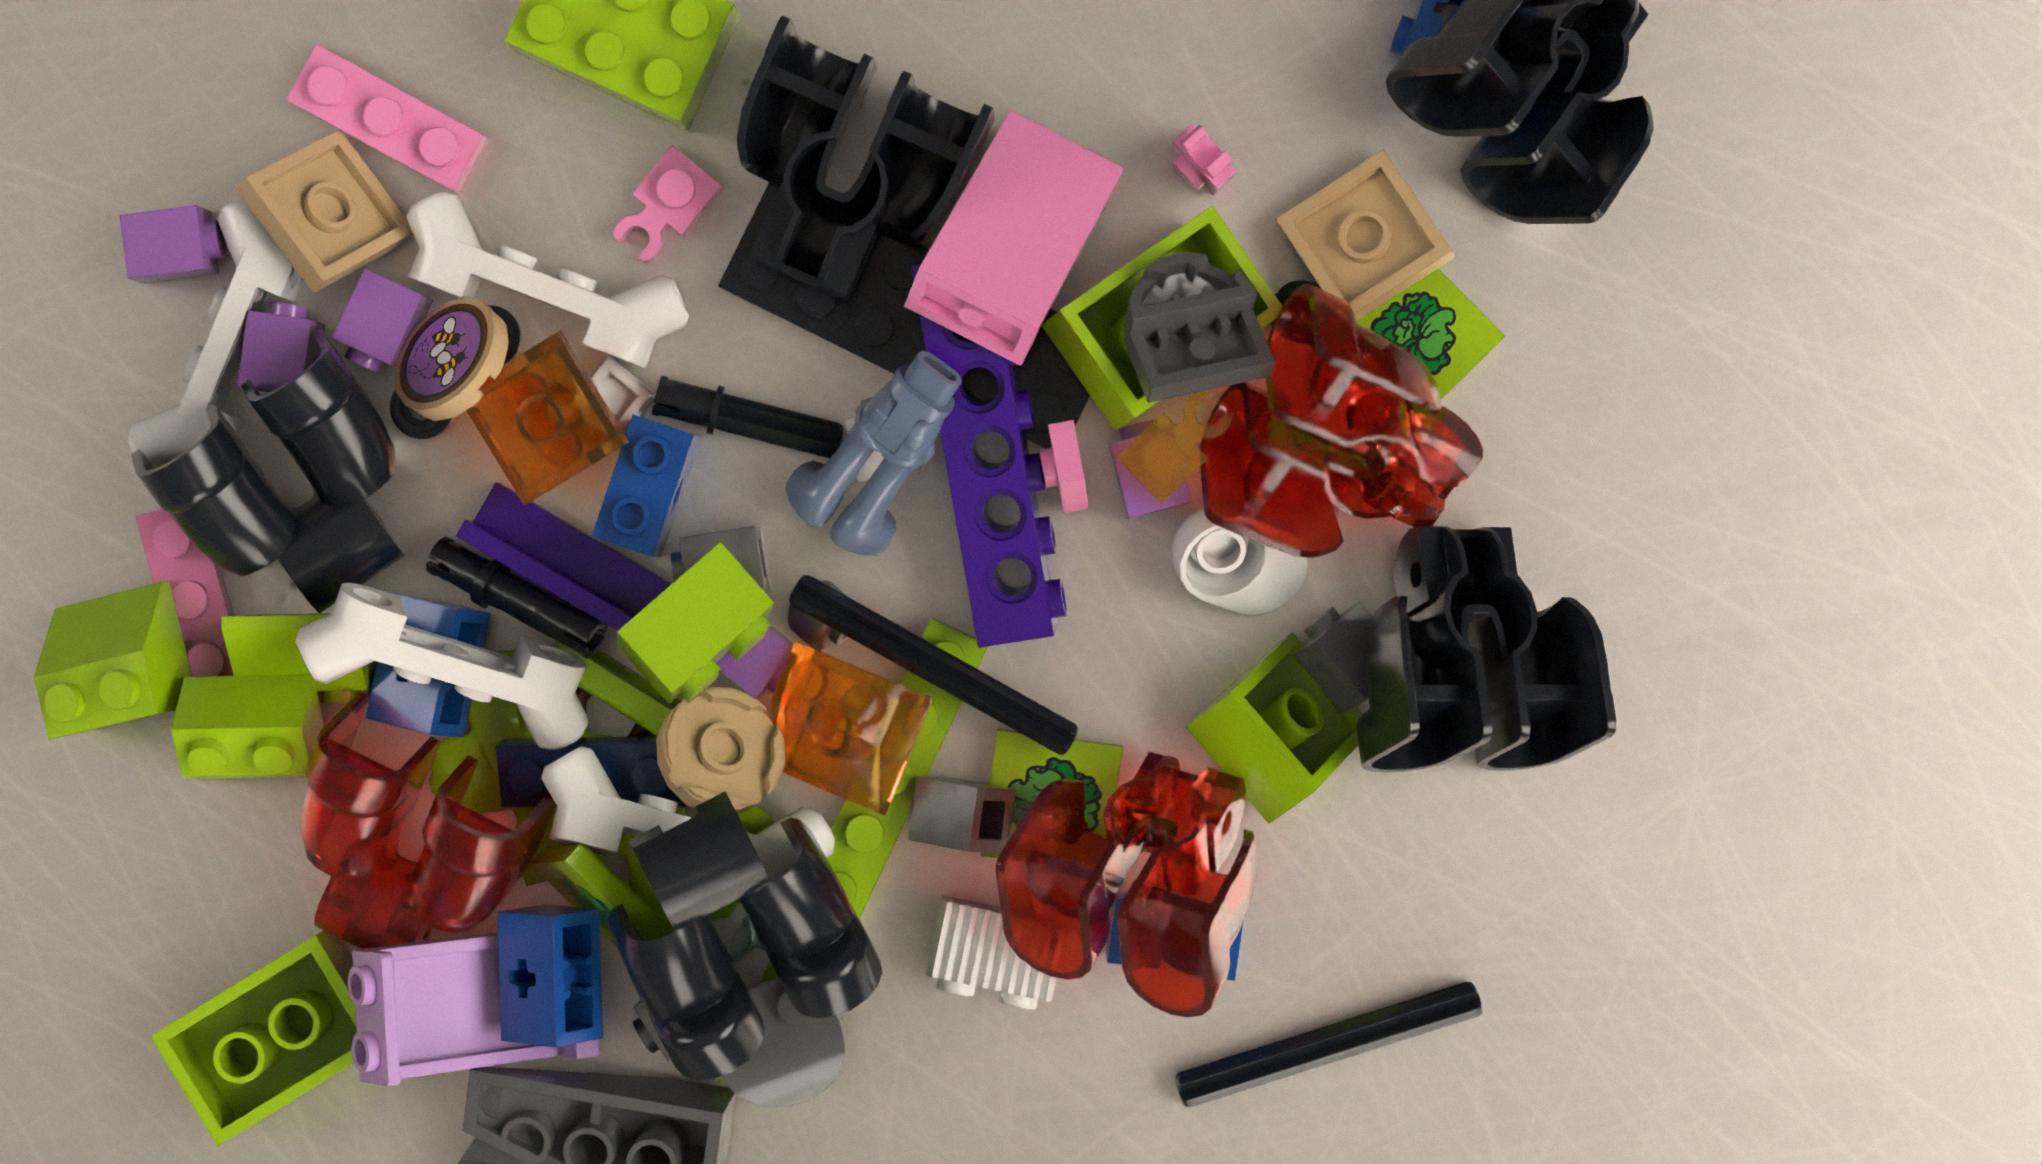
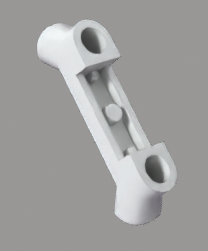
(455, 264)
(212, 368)
(372, 627)
(596, 815)

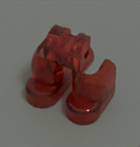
(1291, 450)
(353, 835)
(1179, 912)

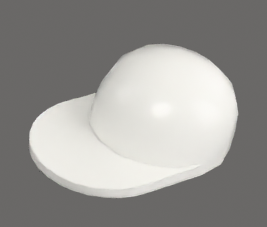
(1233, 568)

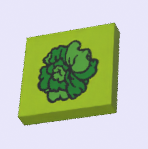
(1437, 327)
(1031, 767)
(591, 884)

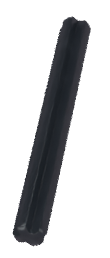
(933, 664)
(1329, 1044)

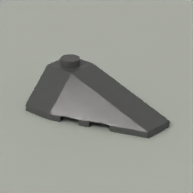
(598, 1117)

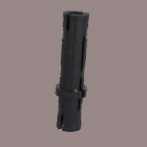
(496, 586)

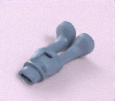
(900, 425)

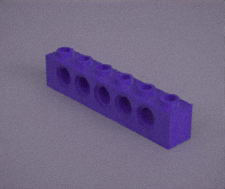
(998, 611)

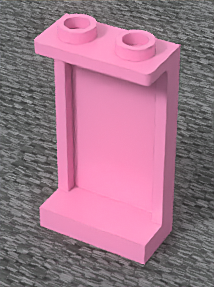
(1013, 237)

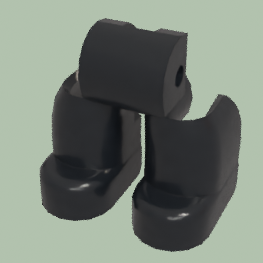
(1534, 91)
(790, 139)
(243, 522)
(1519, 701)
(689, 974)

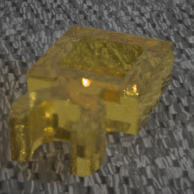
(1168, 452)

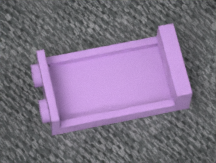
(434, 1011)

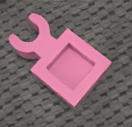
(1201, 160)
(674, 195)
(1064, 467)

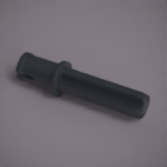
(746, 417)

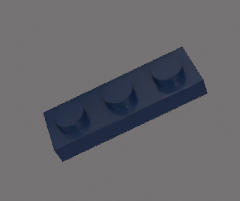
(626, 760)

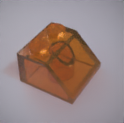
(545, 419)
(846, 726)

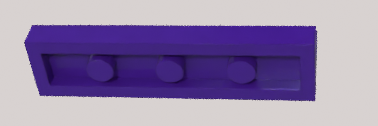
(561, 558)

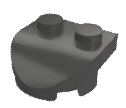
(1193, 328)
(796, 1054)

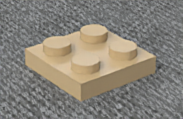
(325, 210)
(1366, 236)

